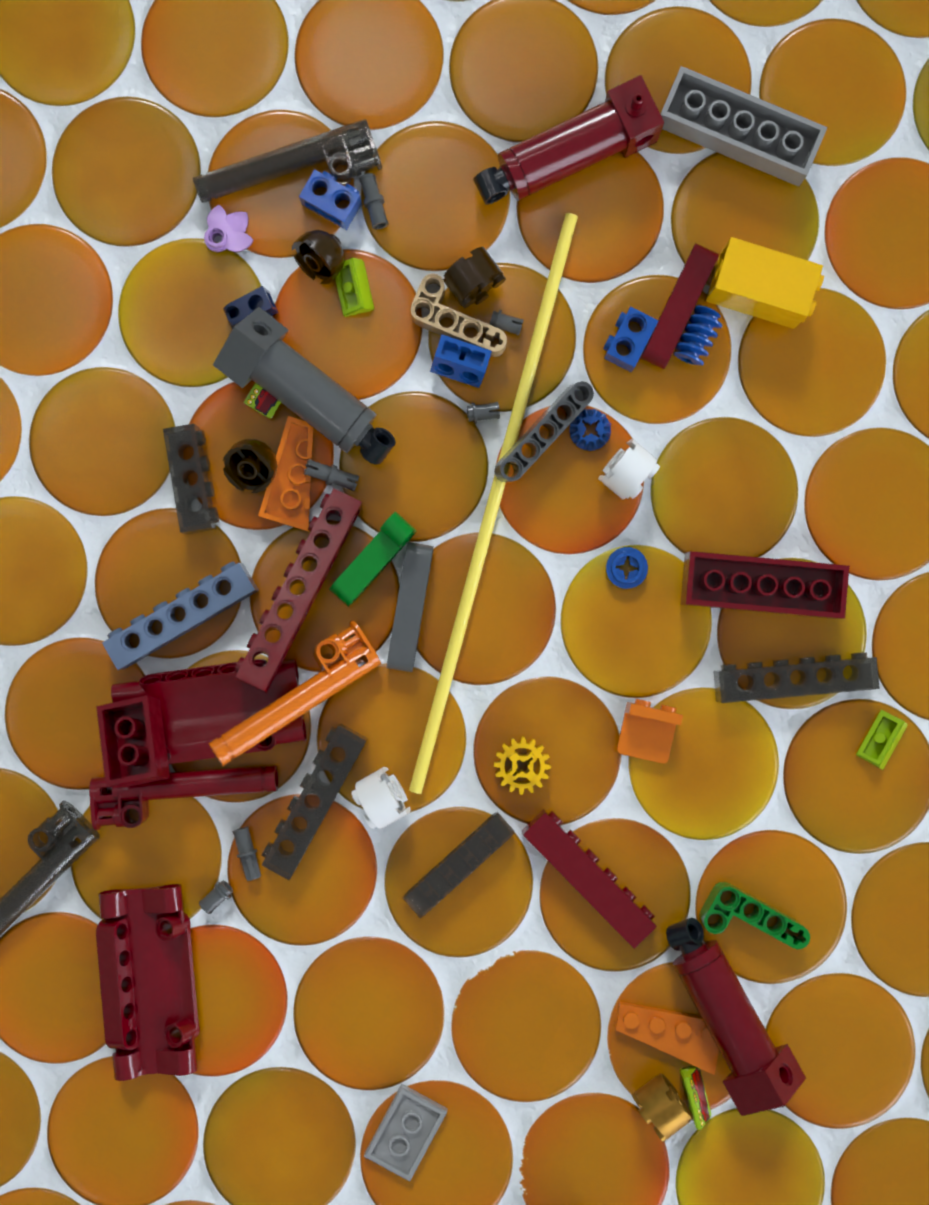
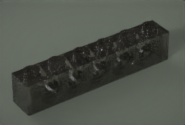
(863, 677)
(285, 862)

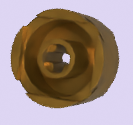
(662, 1106)

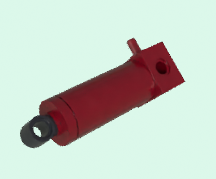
(622, 124)
(760, 1073)

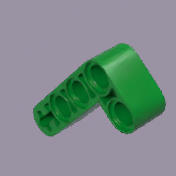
(373, 559)
(757, 918)

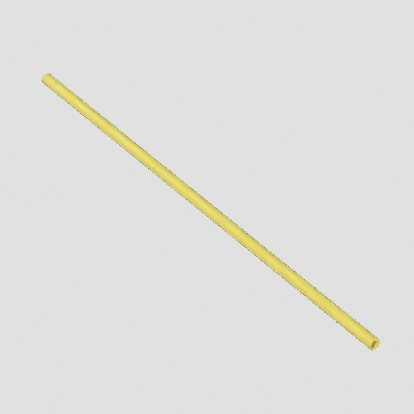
(492, 505)

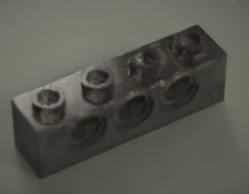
(176, 441)

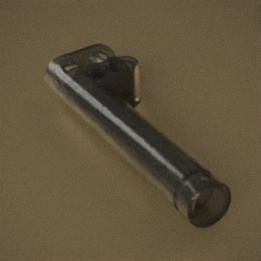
(346, 145)
(55, 859)

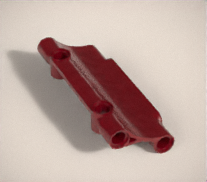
(210, 701)
(147, 981)

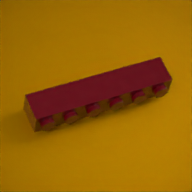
(588, 878)

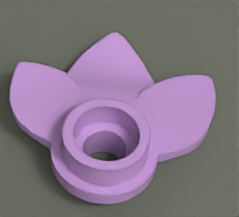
(230, 227)

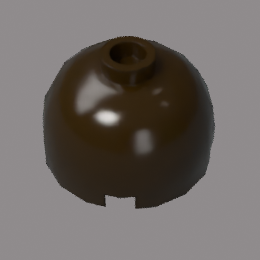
(319, 255)
(250, 465)

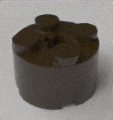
(473, 277)

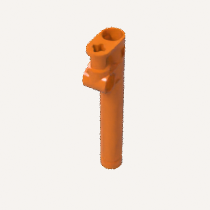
(335, 675)

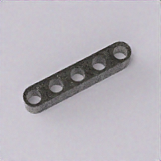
(458, 864)

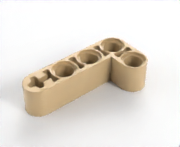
(461, 321)

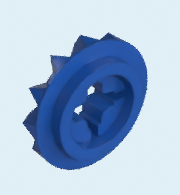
(590, 442)
(635, 559)

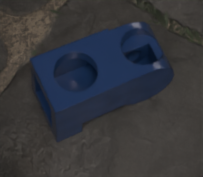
(243, 306)

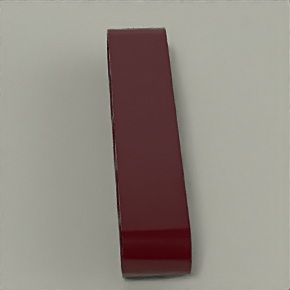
(679, 306)

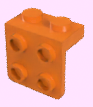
(648, 731)

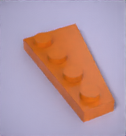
(289, 492)
(671, 1032)

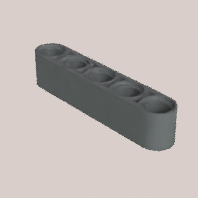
(555, 427)
(410, 607)

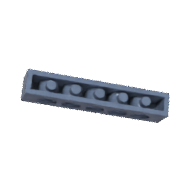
(119, 645)

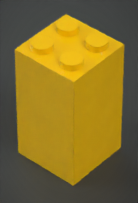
(765, 283)

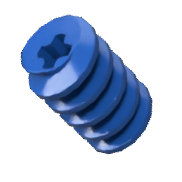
(697, 335)

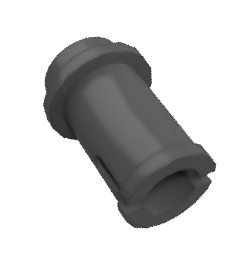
(506, 322)
(481, 412)
(216, 896)

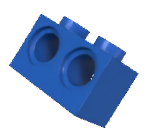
(327, 204)
(632, 340)
(460, 361)

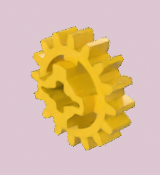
(530, 756)

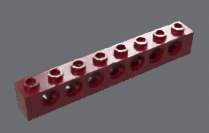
(334, 504)

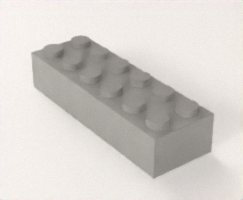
(741, 126)

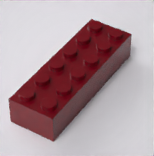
(765, 585)

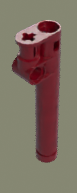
(179, 785)

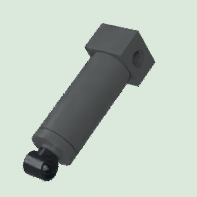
(260, 355)

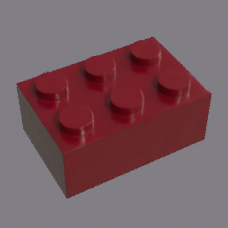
(133, 742)

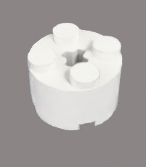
(629, 470)
(381, 798)

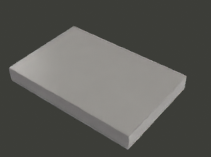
(405, 1132)

